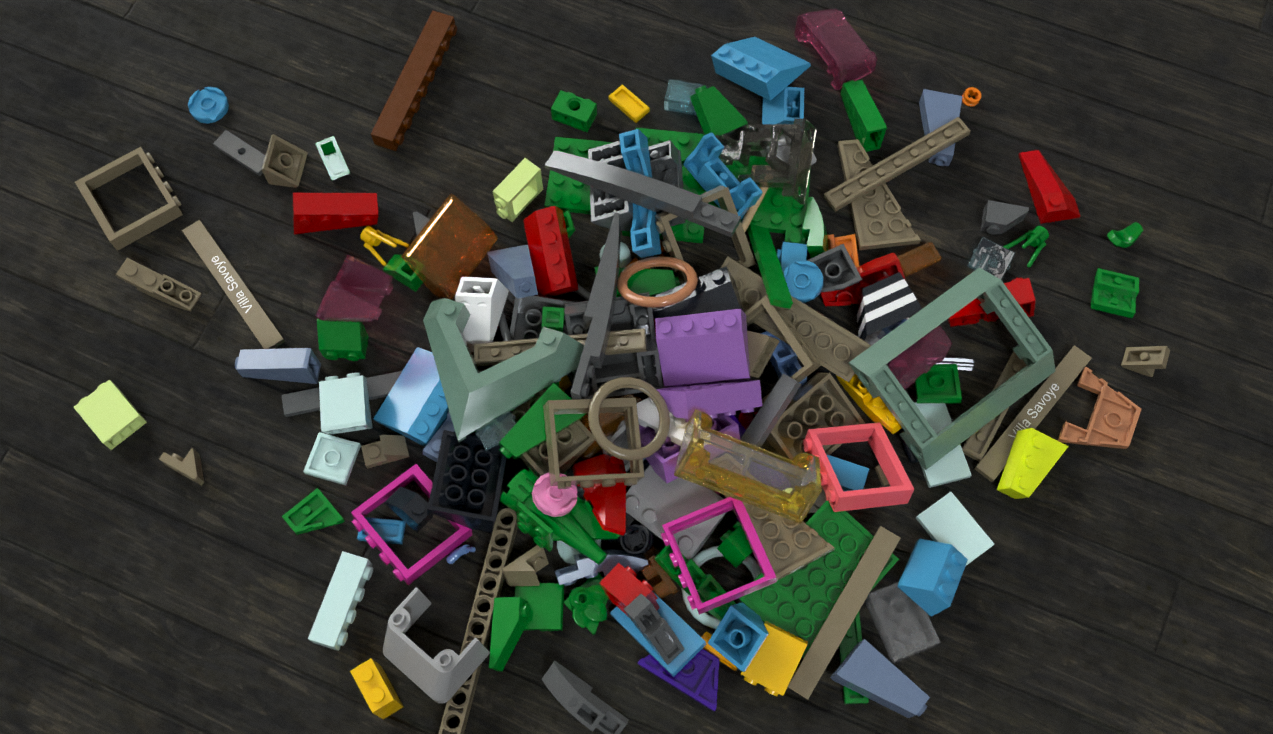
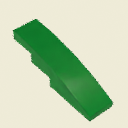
(705, 584)

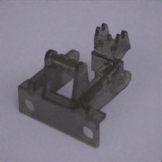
(778, 172)

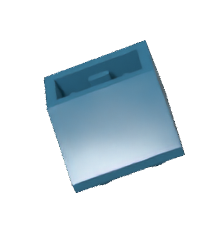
(784, 107)

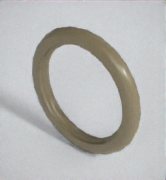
(606, 444)

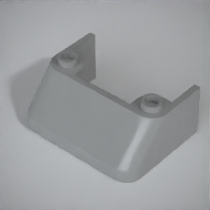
(438, 676)

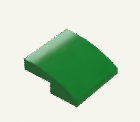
(1115, 293)
(544, 604)

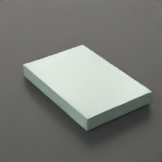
(952, 524)

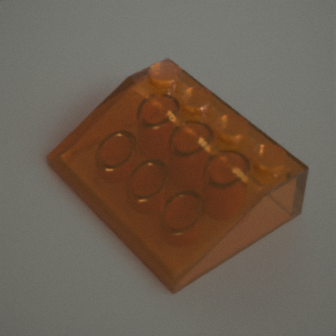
(449, 247)

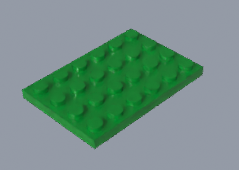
(808, 595)

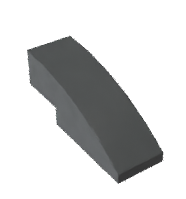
(654, 628)

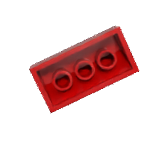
(550, 252)

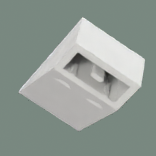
(485, 303)

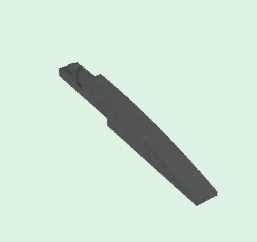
(644, 191)
(599, 312)

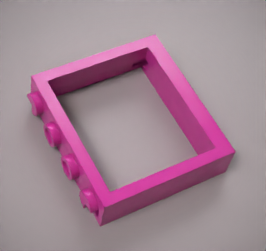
(705, 514)
(387, 555)

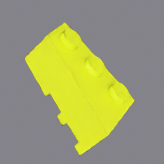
(1029, 462)

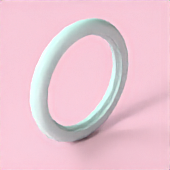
(700, 559)

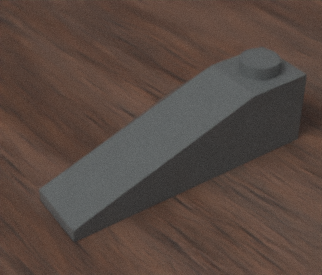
(837, 269)

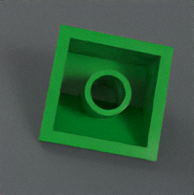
(342, 340)

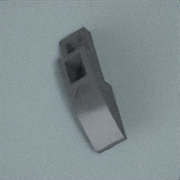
(579, 701)

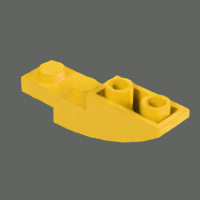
(873, 408)

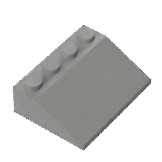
(657, 503)

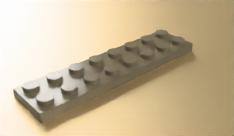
(826, 339)

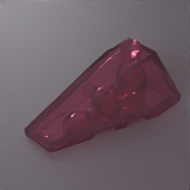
(920, 357)

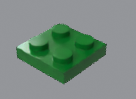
(939, 385)

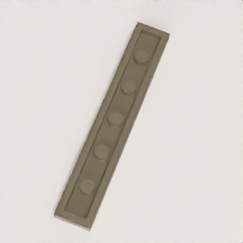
(979, 442)

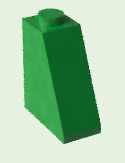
(715, 111)

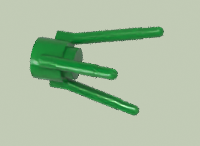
(1034, 238)

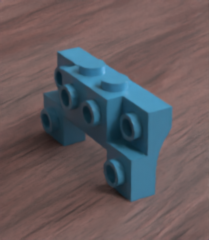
(712, 173)

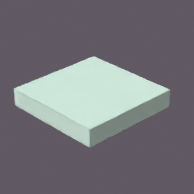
(332, 458)

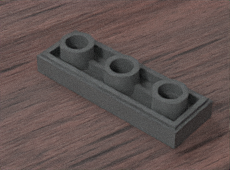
(240, 152)

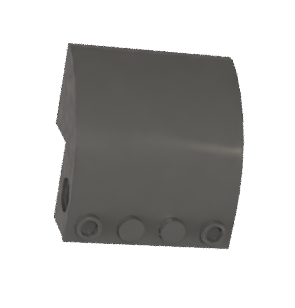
(665, 167)
(637, 364)

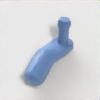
(459, 552)

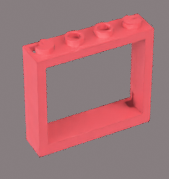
(900, 486)

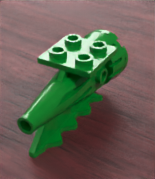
(575, 529)

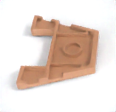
(1111, 419)

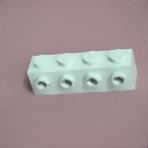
(340, 601)

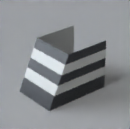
(884, 305)

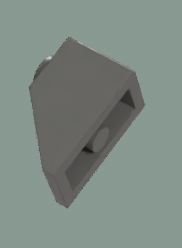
(1001, 217)

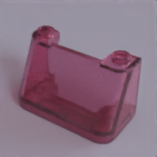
(837, 44)
(355, 293)

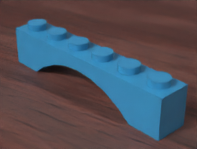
(636, 158)

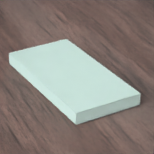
(952, 465)

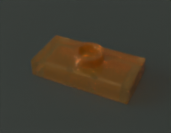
(919, 258)

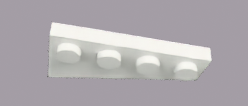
(649, 416)

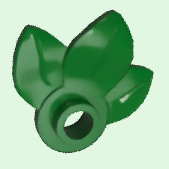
(590, 607)

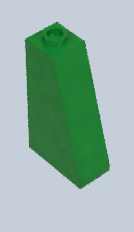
(863, 115)
(650, 280)
(530, 429)

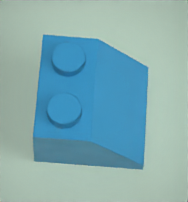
(739, 635)

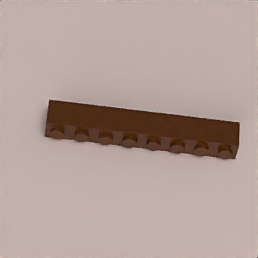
(413, 81)

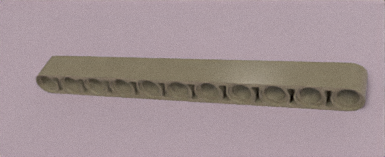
(478, 618)

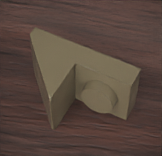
(1145, 359)
(385, 451)
(188, 467)
(523, 569)

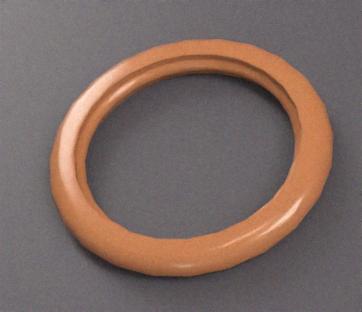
(663, 301)

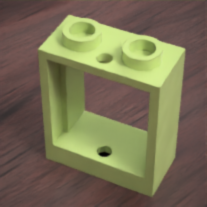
(518, 190)

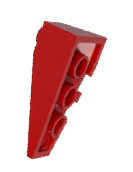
(1047, 190)
(870, 273)
(608, 502)

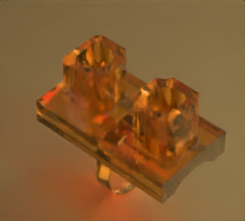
(666, 586)

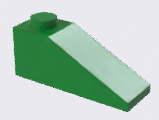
(508, 624)

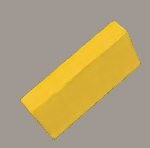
(629, 103)

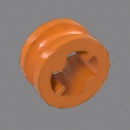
(972, 92)

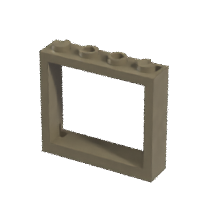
(726, 203)
(142, 226)
(791, 335)
(581, 406)

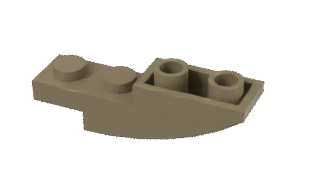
(158, 286)

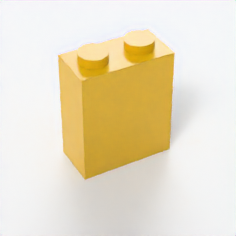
(775, 660)
(376, 689)

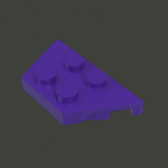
(696, 679)

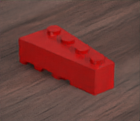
(333, 211)
(972, 312)

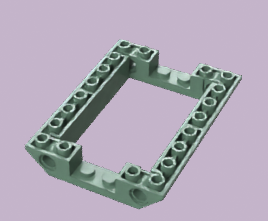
(879, 380)

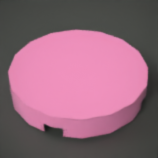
(552, 500)

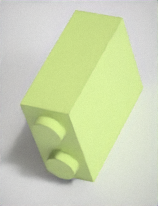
(110, 414)

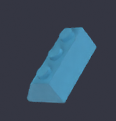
(932, 575)

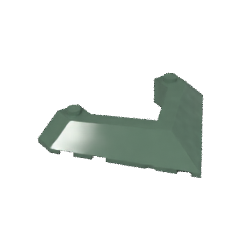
(481, 397)

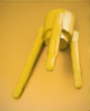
(374, 237)

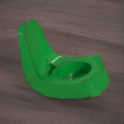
(1125, 237)

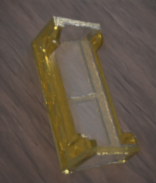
(747, 470)

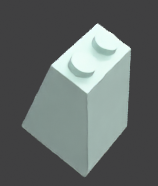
(344, 404)

